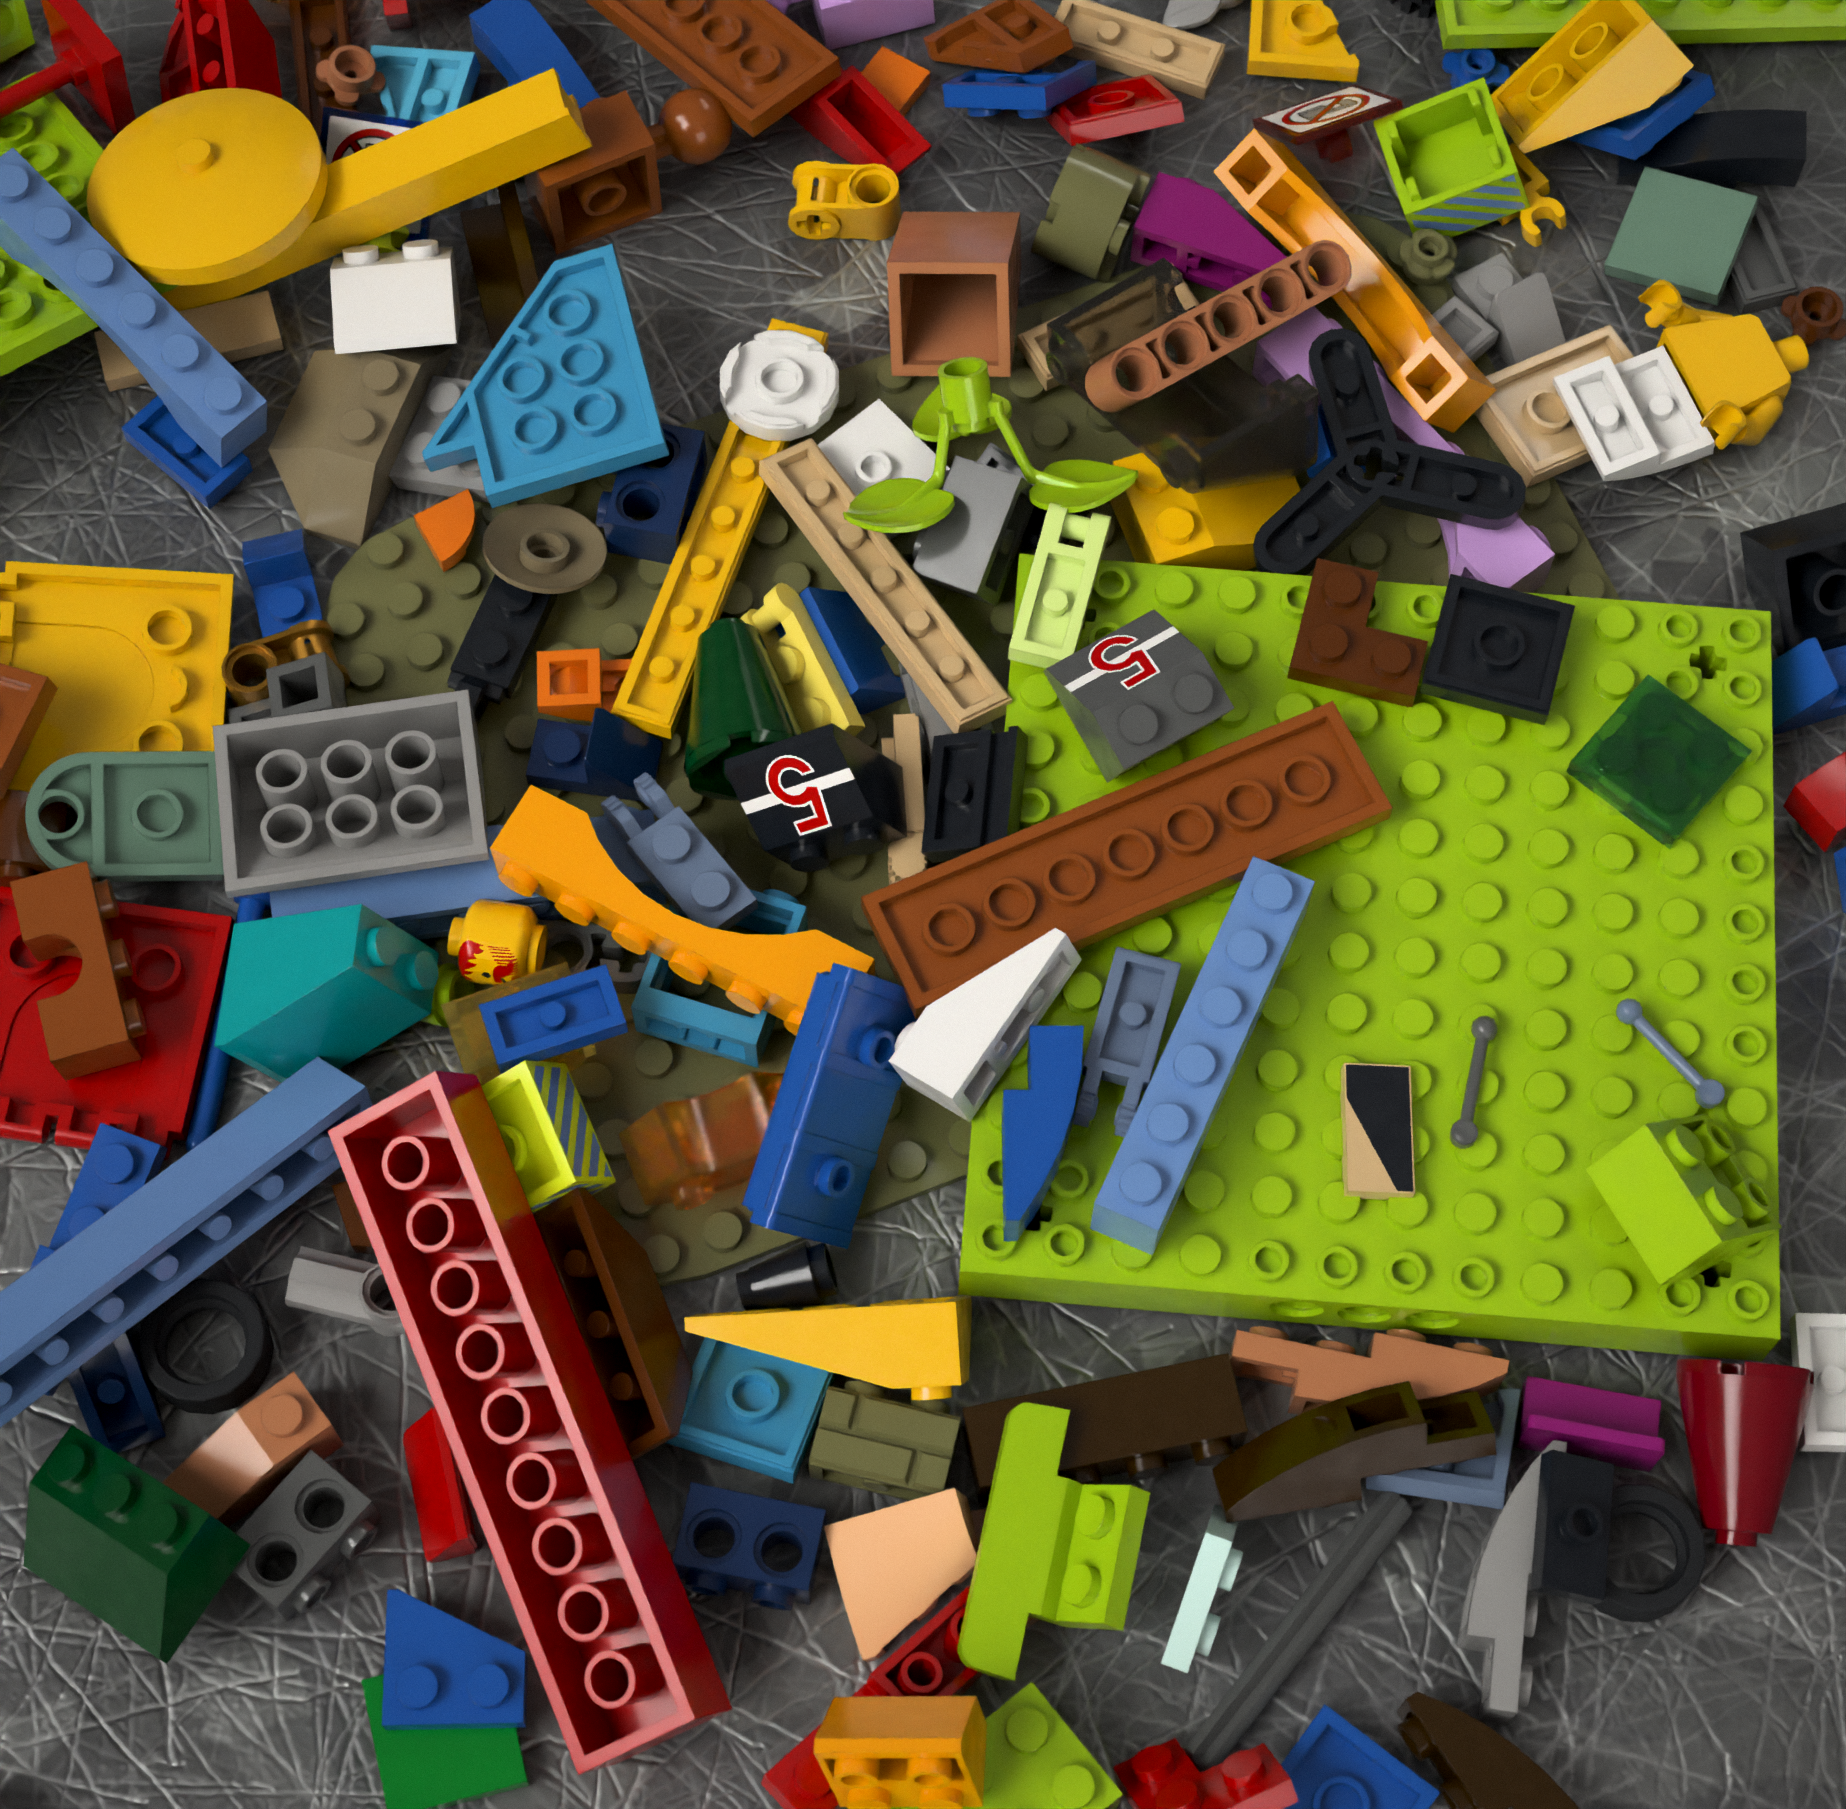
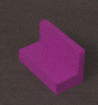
(1592, 1422)

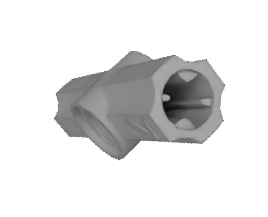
(340, 1289)

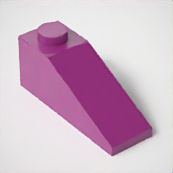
(1200, 235)

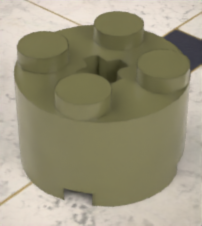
(1091, 212)

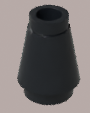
(789, 1279)

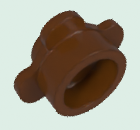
(1818, 303)

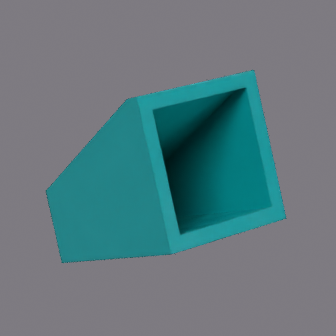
(321, 988)

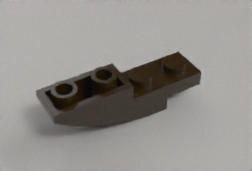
(1328, 1450)
(1474, 1760)

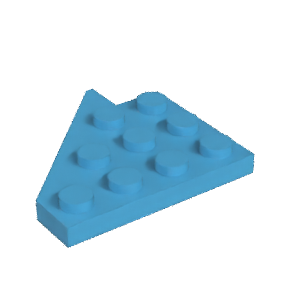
(558, 391)

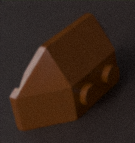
(619, 1318)

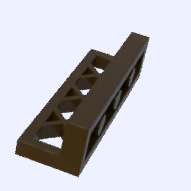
(500, 259)

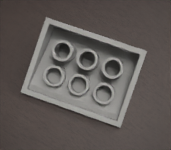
(350, 793)

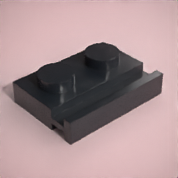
(973, 791)

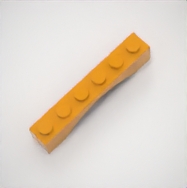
(1401, 331)
(557, 854)

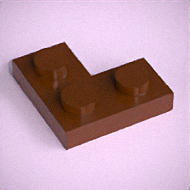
(1344, 654)

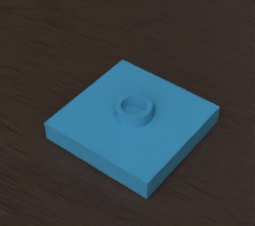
(752, 1409)

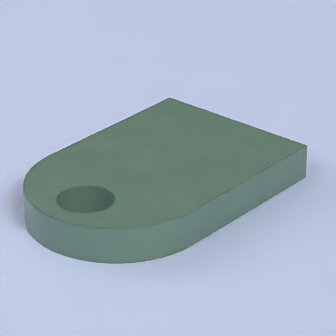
(136, 815)

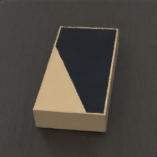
(1377, 1131)

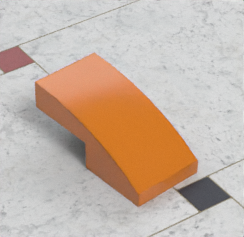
(577, 682)

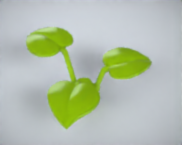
(965, 407)

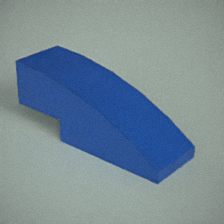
(525, 45)
(1038, 1122)

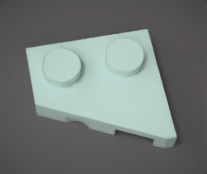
(1213, 1568)

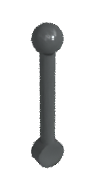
(1464, 1131)

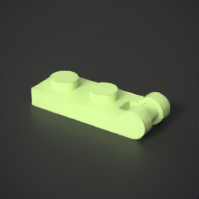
(1058, 587)

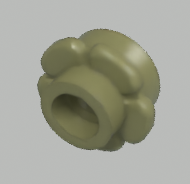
(1423, 268)

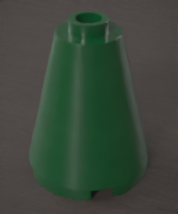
(733, 705)

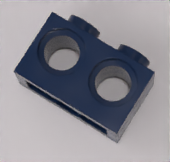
(663, 492)
(756, 1527)

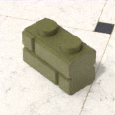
(884, 1443)

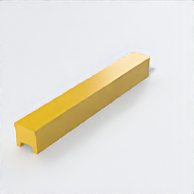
(422, 175)

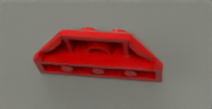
(217, 48)

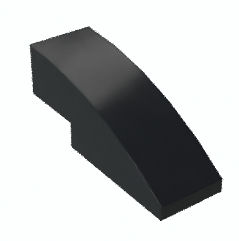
(1728, 149)

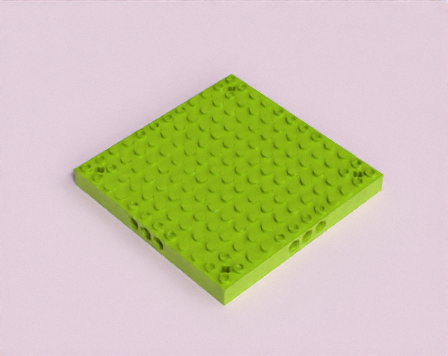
(1475, 899)

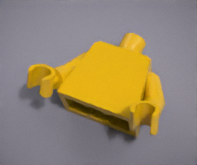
(1726, 365)

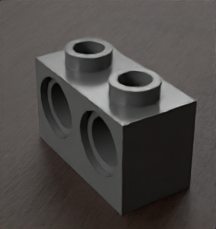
(286, 1526)

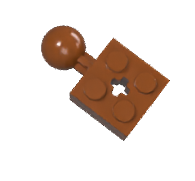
(618, 175)

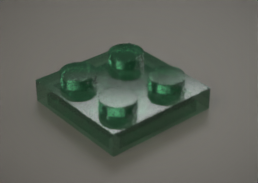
(1658, 761)

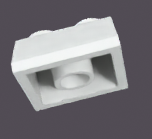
(394, 297)

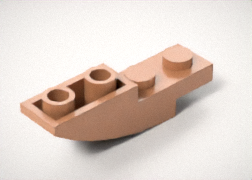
(1335, 1371)

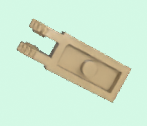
(905, 750)

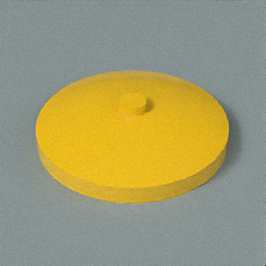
(208, 185)

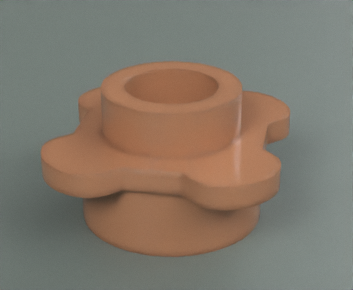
(353, 62)

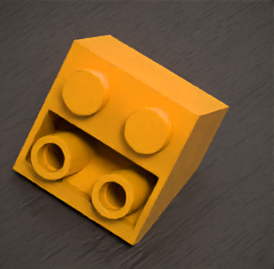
(904, 1751)

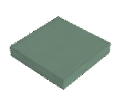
(1681, 234)

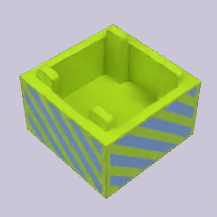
(1451, 161)

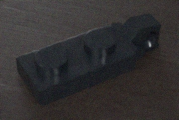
(499, 643)

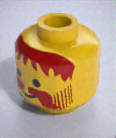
(497, 942)

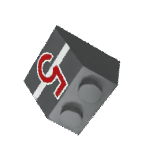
(1137, 693)

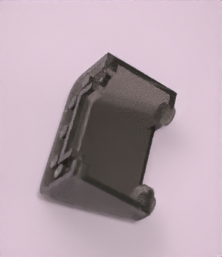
(1209, 426)

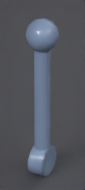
(1708, 1092)

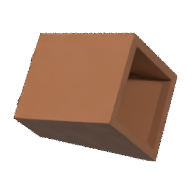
(954, 290)

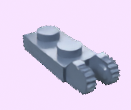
(681, 860)
(1127, 1032)

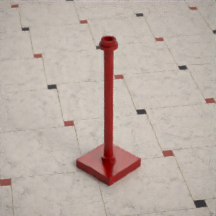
(82, 58)

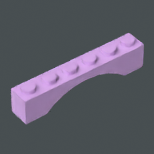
(1506, 557)

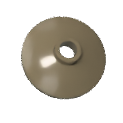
(544, 548)

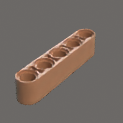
(1195, 334)

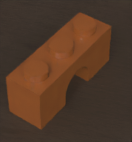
(94, 1020)

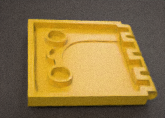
(128, 654)

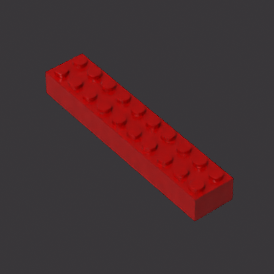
(528, 1422)

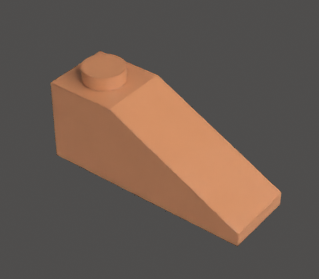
(254, 1451)

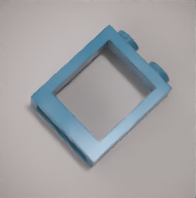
(704, 1025)

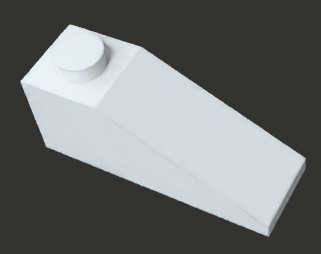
(978, 1028)

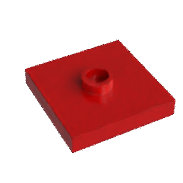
(1116, 110)

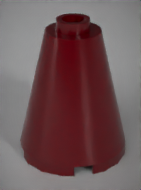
(1741, 1440)

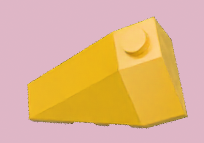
(889, 1343)

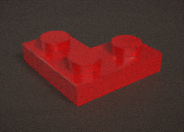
(1168, 1779)

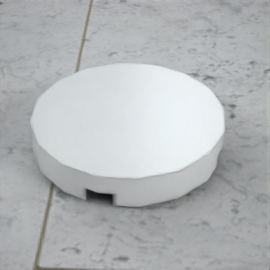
(779, 385)

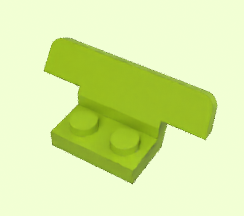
(1047, 1546)

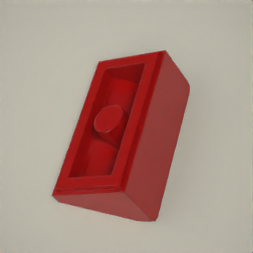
(438, 1491)

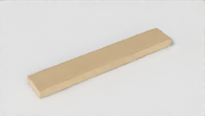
(885, 589)

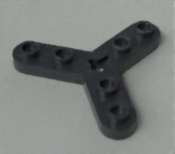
(1360, 428)

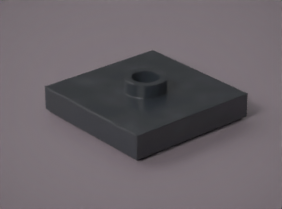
(1497, 649)

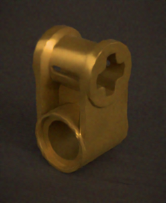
(255, 657)

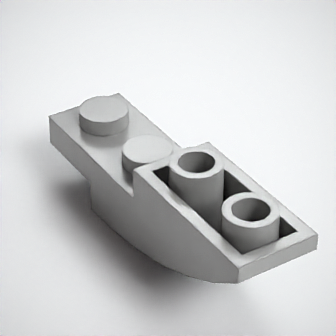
(1497, 1603)

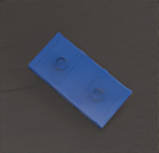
(830, 1108)

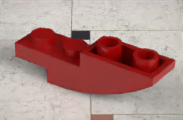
(920, 1667)

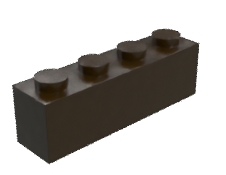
(1125, 1423)

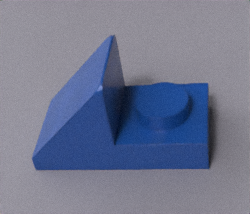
(281, 581)
(1808, 686)

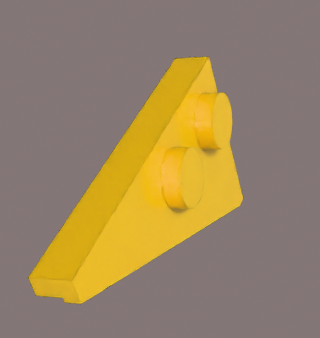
(1297, 42)

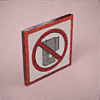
(1328, 118)

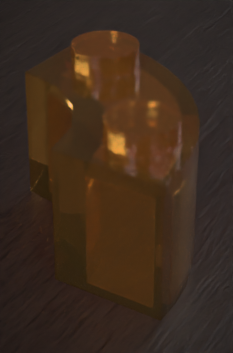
(701, 1143)

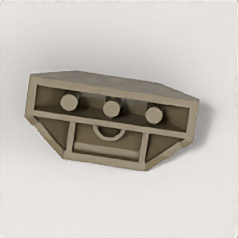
(347, 433)

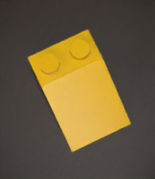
(1590, 73)
(1198, 528)

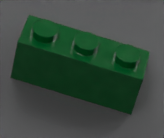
(125, 1544)

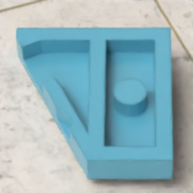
(425, 81)

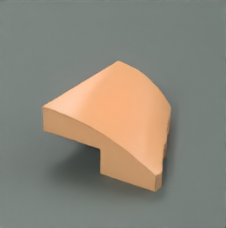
(900, 1563)

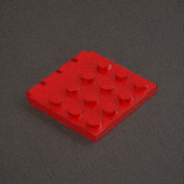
(177, 980)

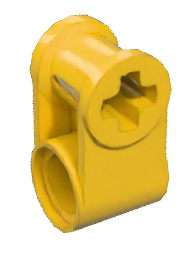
(844, 201)

